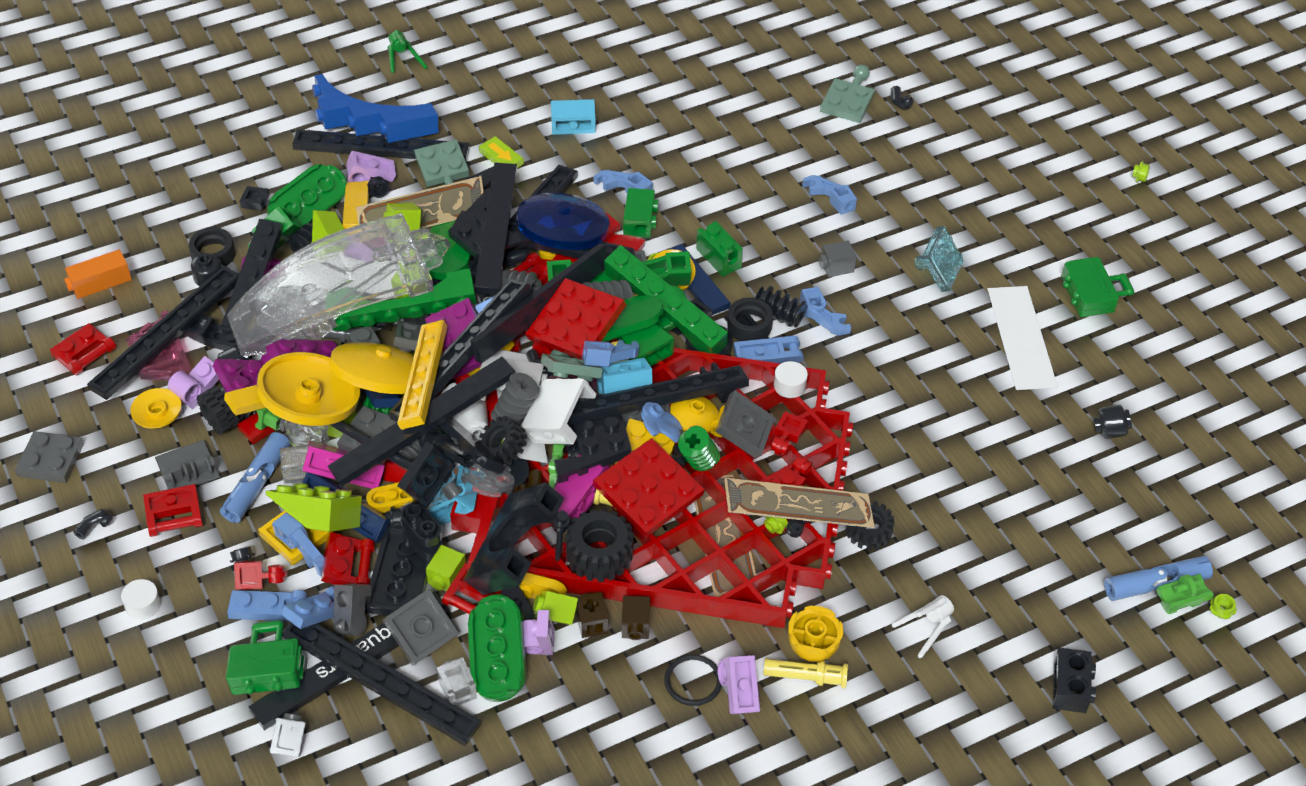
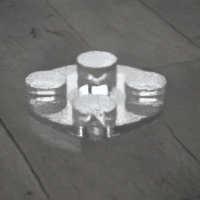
(301, 434)
(488, 482)

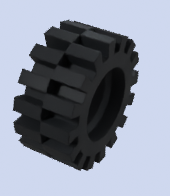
(216, 410)
(513, 441)
(877, 536)

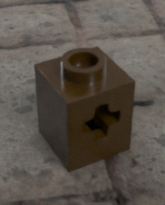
(591, 615)
(635, 617)

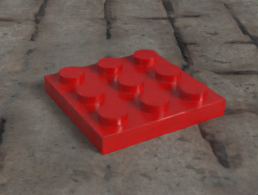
(575, 316)
(648, 487)

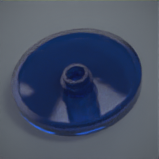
(562, 221)

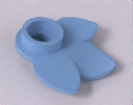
(658, 421)

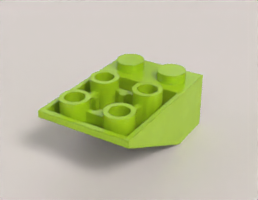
(319, 506)

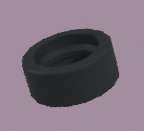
(210, 236)
(749, 306)

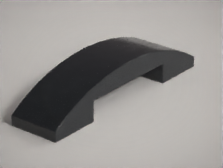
(211, 334)

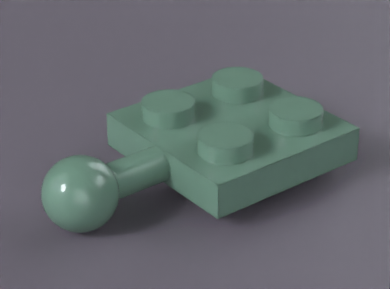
(849, 99)
(441, 163)
(563, 365)

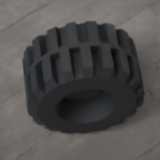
(599, 562)

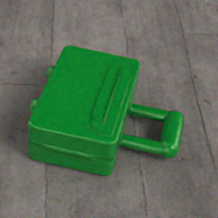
(1092, 286)
(265, 664)

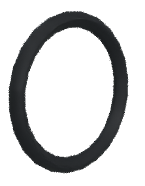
(685, 701)

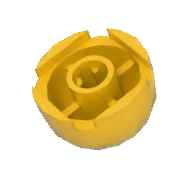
(815, 633)

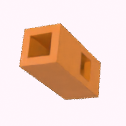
(97, 274)

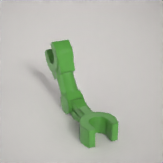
(557, 454)

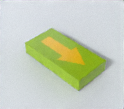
(499, 152)

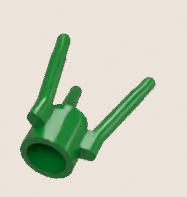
(399, 44)

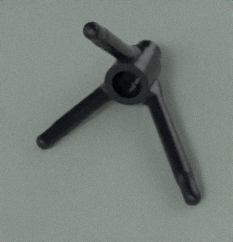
(560, 525)

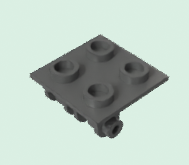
(187, 466)

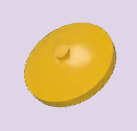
(372, 366)
(305, 390)

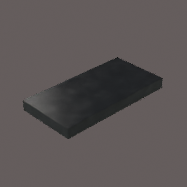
(397, 574)

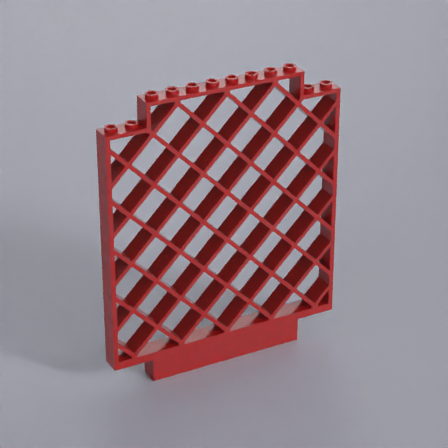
(679, 590)

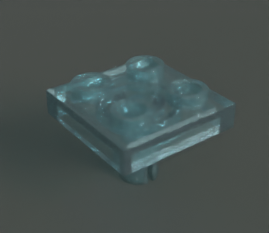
(941, 259)

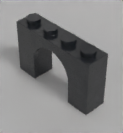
(497, 562)

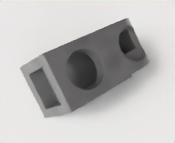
(350, 608)

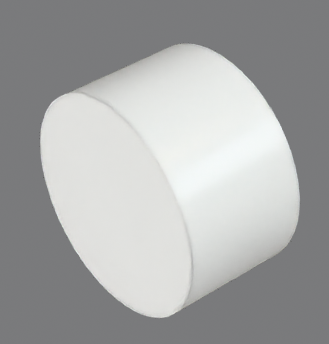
(790, 379)
(140, 599)

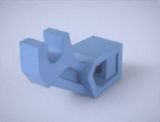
(620, 179)
(840, 195)
(817, 311)
(606, 353)
(294, 535)

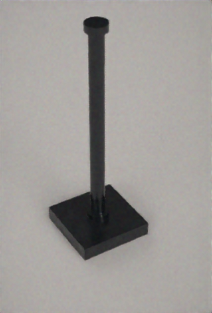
(423, 475)

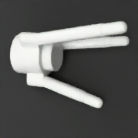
(936, 611)

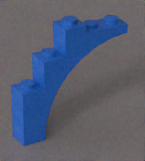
(364, 117)

